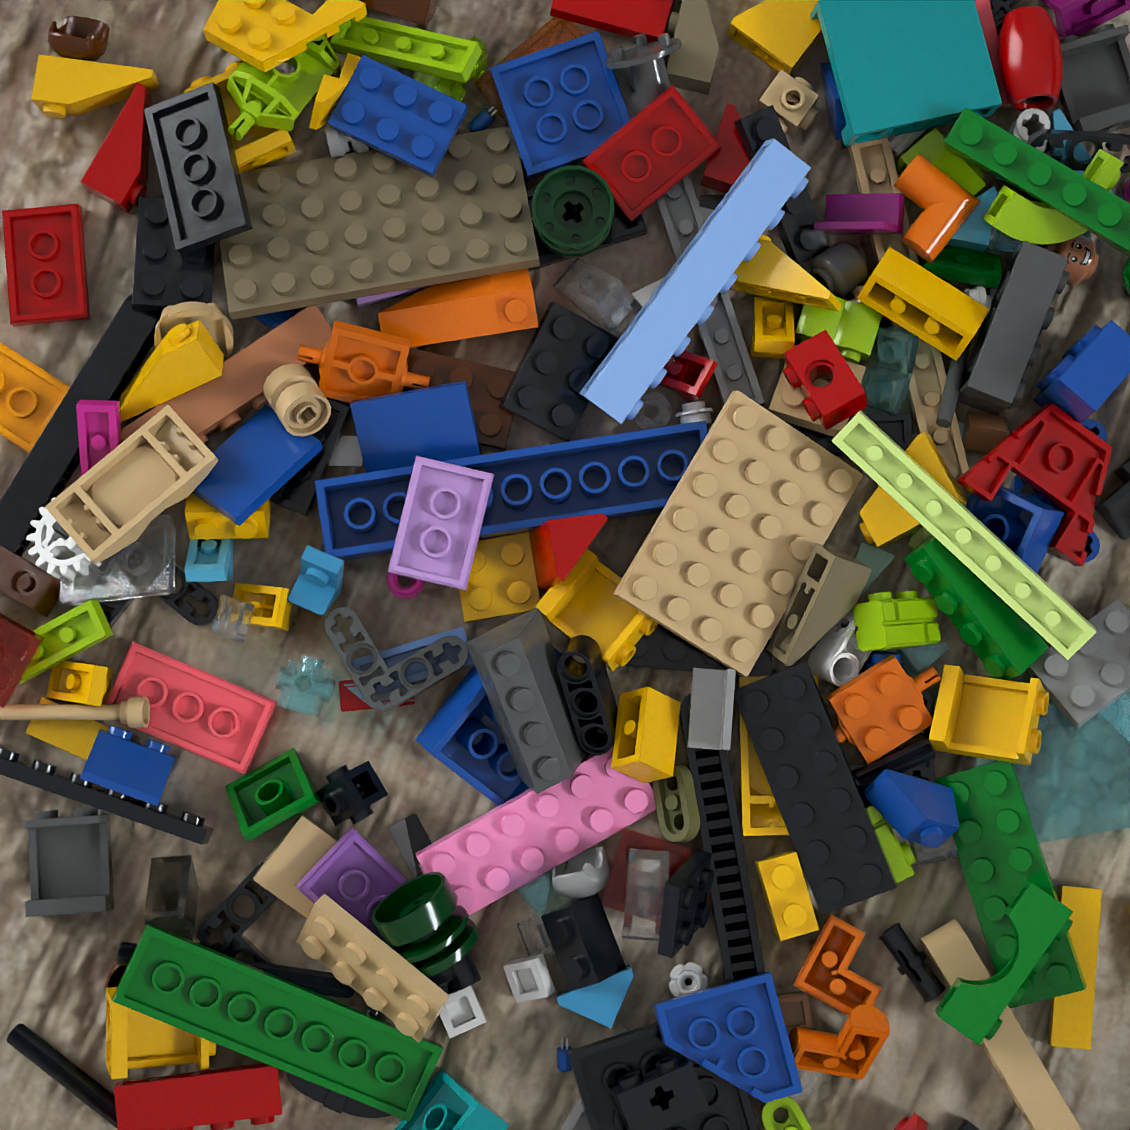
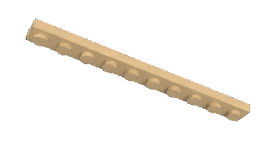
(877, 173)

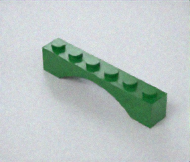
(1041, 177)

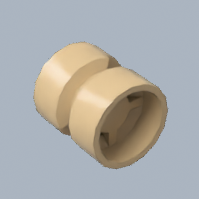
(297, 400)

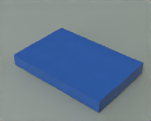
(413, 423)
(254, 465)

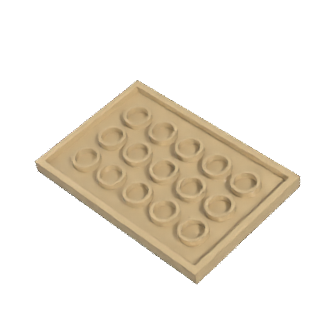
(738, 533)

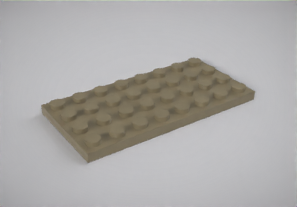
(378, 226)

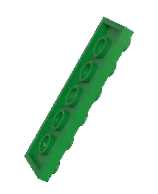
(997, 856)

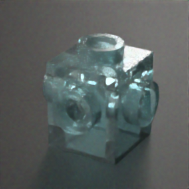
(290, 681)

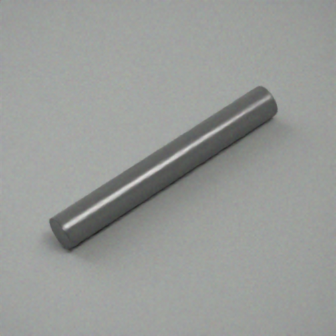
(952, 389)

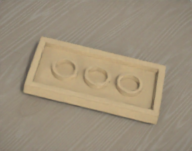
(371, 968)

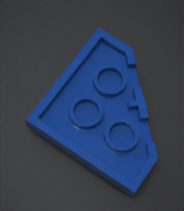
(734, 1034)

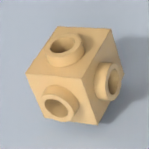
(793, 102)

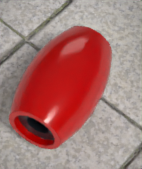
(1030, 58)

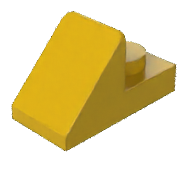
(772, 328)
(80, 683)

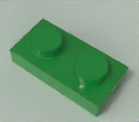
(966, 266)

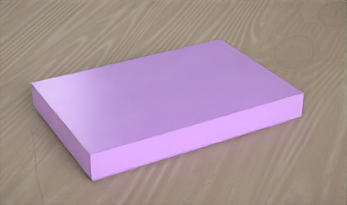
(441, 523)

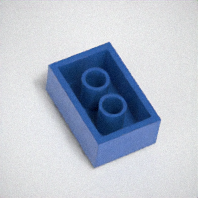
(1088, 372)

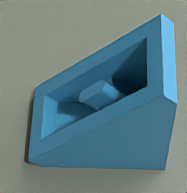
(601, 1000)

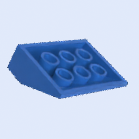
(471, 743)

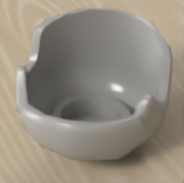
(583, 874)

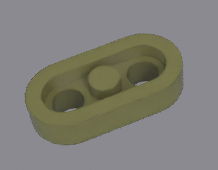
(677, 805)

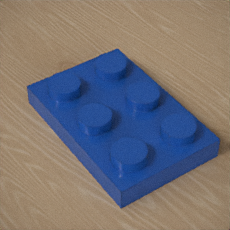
(398, 116)

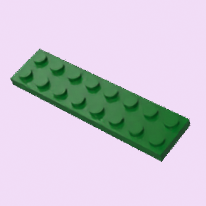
(276, 1022)

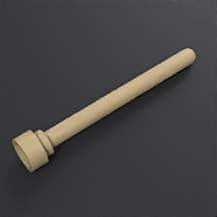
(132, 712)

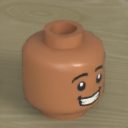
(1081, 257)

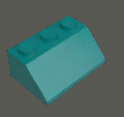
(451, 1107)

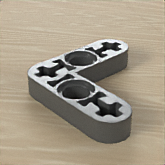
(380, 672)

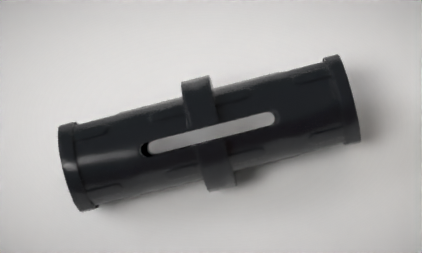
(912, 962)

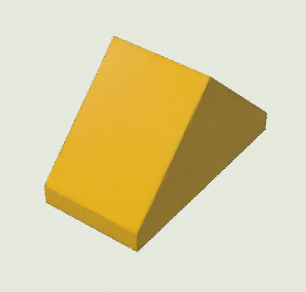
(270, 605)

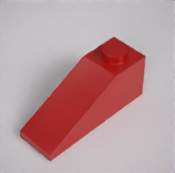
(122, 161)

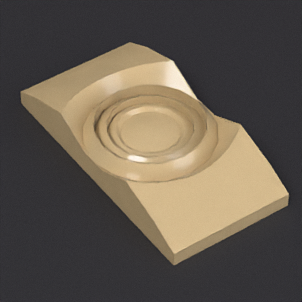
(133, 485)

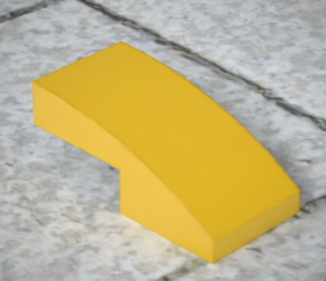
(331, 92)

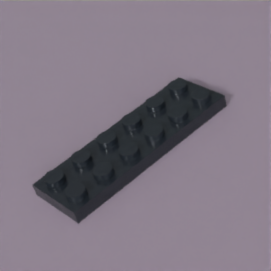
(815, 788)

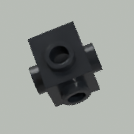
(351, 793)

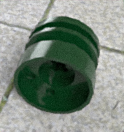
(574, 189)
(426, 923)

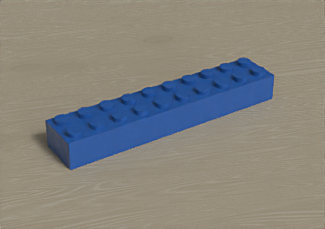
(589, 476)

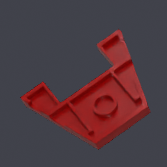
(1057, 460)

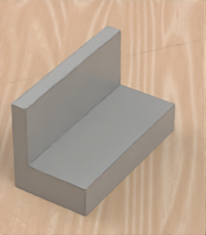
(711, 709)

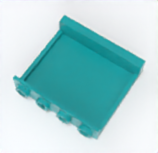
(906, 64)

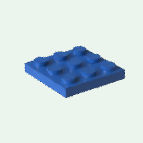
(560, 103)

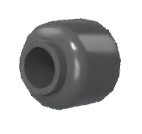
(840, 268)

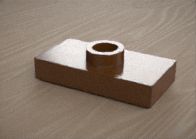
(27, 582)

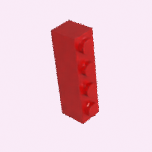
(199, 1099)

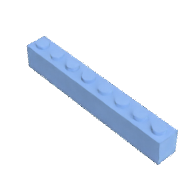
(695, 281)

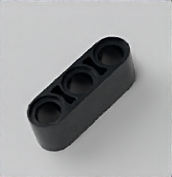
(590, 678)

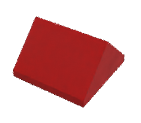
(560, 544)

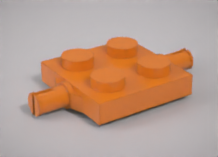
(362, 363)
(881, 708)

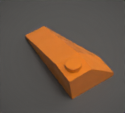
(464, 309)

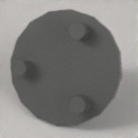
(646, 64)

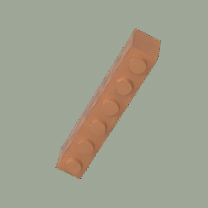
(240, 388)

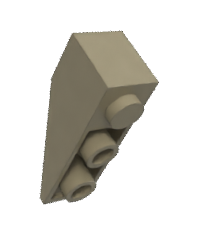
(695, 61)

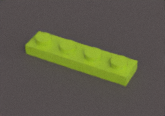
(408, 48)

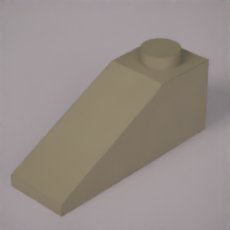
(819, 600)

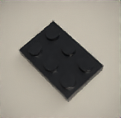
(160, 271)
(555, 370)

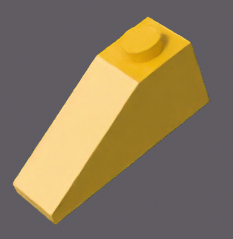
(84, 86)
(779, 277)
(177, 365)

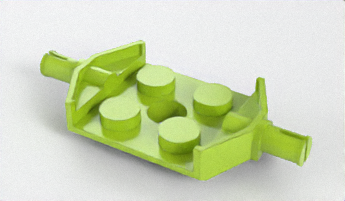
(279, 98)

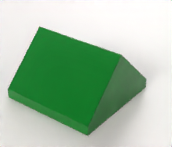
(272, 795)

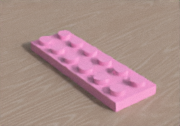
(537, 832)

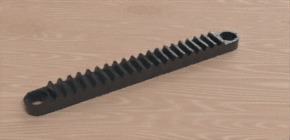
(722, 837)

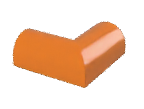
(943, 203)
(826, 972)
(844, 1053)

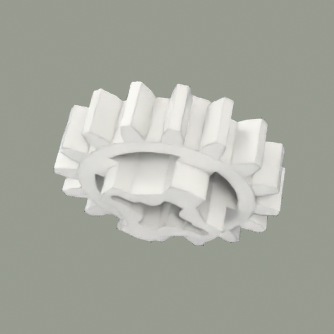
(56, 550)

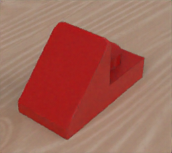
(688, 375)

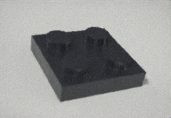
(685, 903)

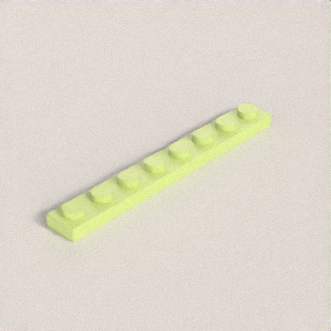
(964, 535)

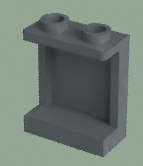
(1096, 80)
(69, 863)

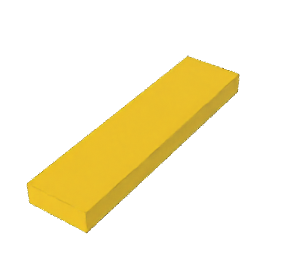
(1073, 1013)

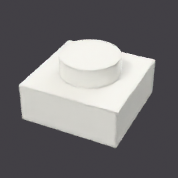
(529, 978)
(462, 1012)

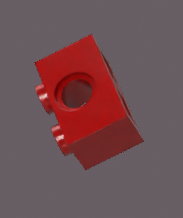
(818, 359)

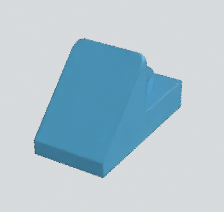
(318, 581)

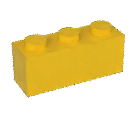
(923, 303)

